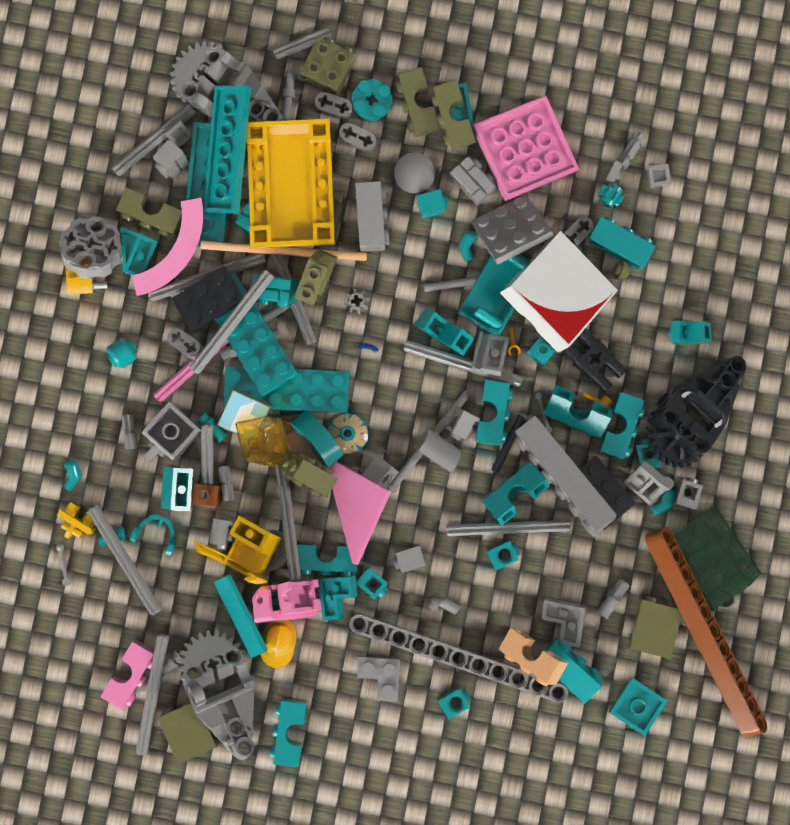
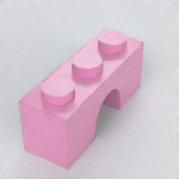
(120, 691)

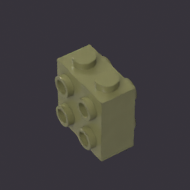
(328, 65)
(308, 473)

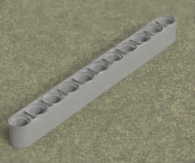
(449, 651)

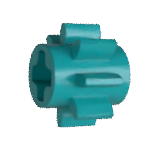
(610, 195)

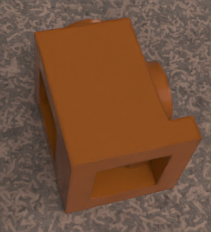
(213, 495)

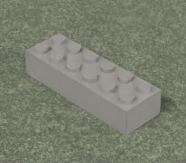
(565, 475)

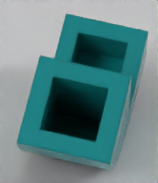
(443, 331)
(319, 439)

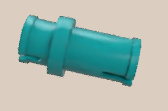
(218, 433)

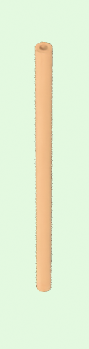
(292, 251)

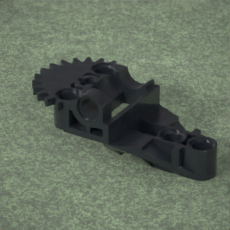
(711, 397)

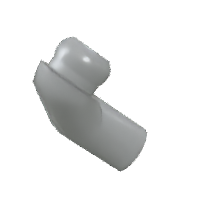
(445, 603)

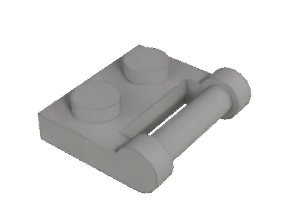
(644, 477)

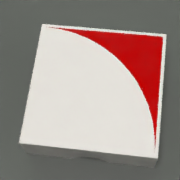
(559, 291)

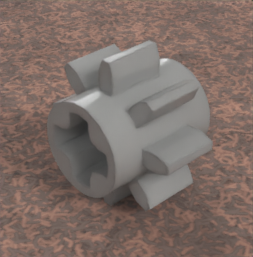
(353, 306)

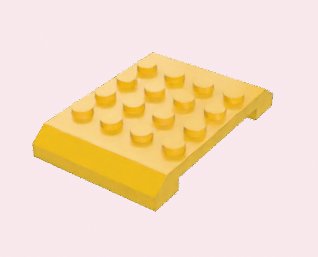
(290, 183)

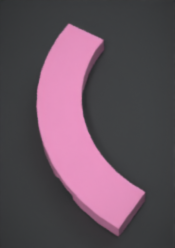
(179, 255)

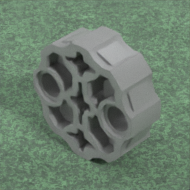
(97, 248)

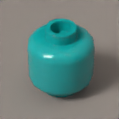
(121, 352)

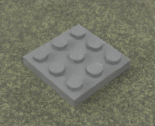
(512, 229)

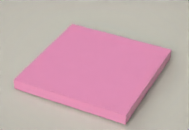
(525, 148)

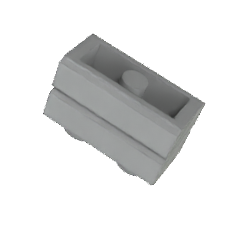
(170, 160)
(473, 180)

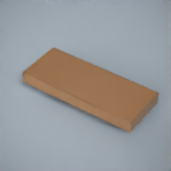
(299, 444)

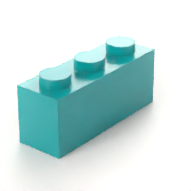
(621, 242)
(577, 675)

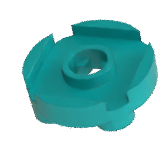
(367, 89)

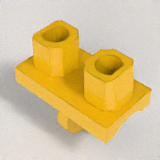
(69, 515)

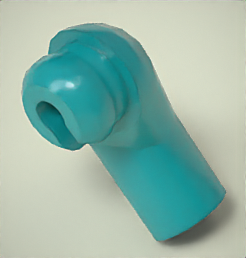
(74, 474)
(665, 503)

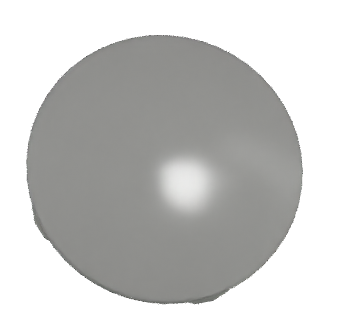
(414, 173)

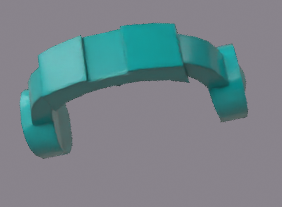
(137, 530)

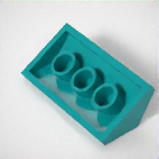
(240, 616)

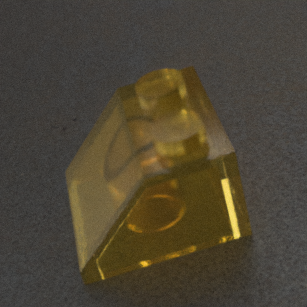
(262, 440)

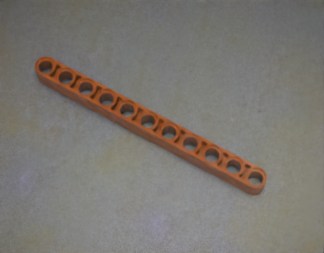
(706, 632)

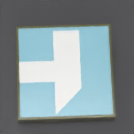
(240, 408)

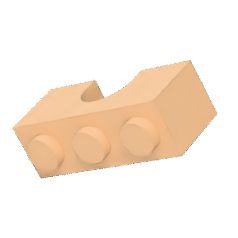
(546, 667)

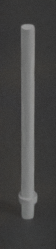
(417, 455)

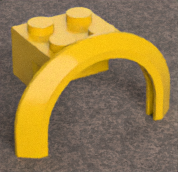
(250, 551)

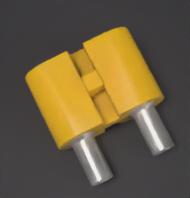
(78, 285)

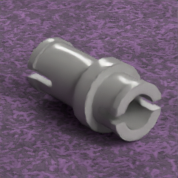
(171, 661)

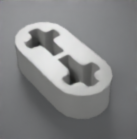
(335, 101)
(360, 133)
(573, 230)
(182, 347)

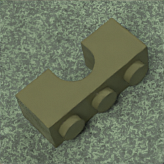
(422, 120)
(457, 133)
(133, 205)

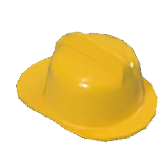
(280, 642)

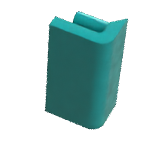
(484, 302)

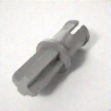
(613, 598)

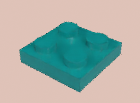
(638, 706)

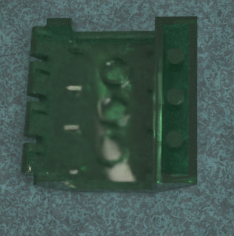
(716, 557)

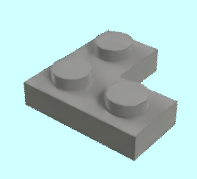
(569, 615)
(386, 672)

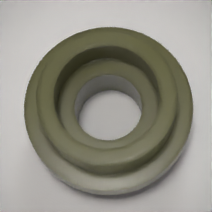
(621, 270)

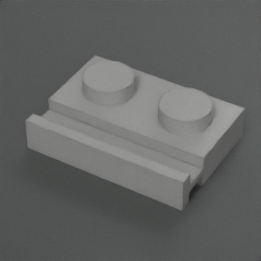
(490, 353)

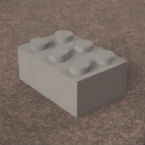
(371, 216)

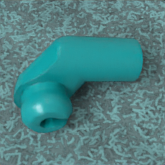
(465, 244)
(120, 532)

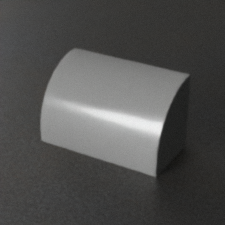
(438, 450)

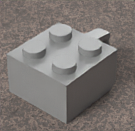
(170, 433)

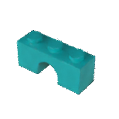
(496, 394)
(629, 409)
(592, 421)
(526, 480)
(310, 561)
(287, 751)

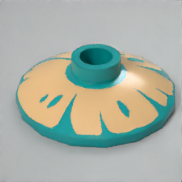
(358, 428)

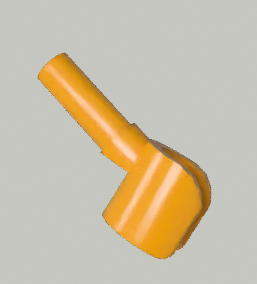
(512, 342)
(604, 400)

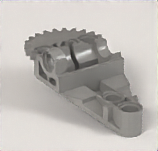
(217, 64)
(228, 707)

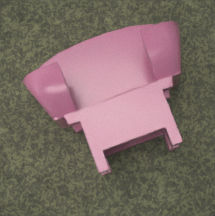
(295, 599)

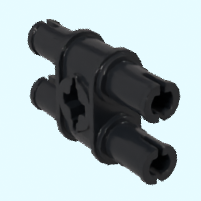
(605, 358)

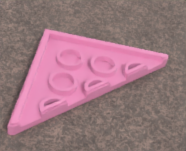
(359, 507)

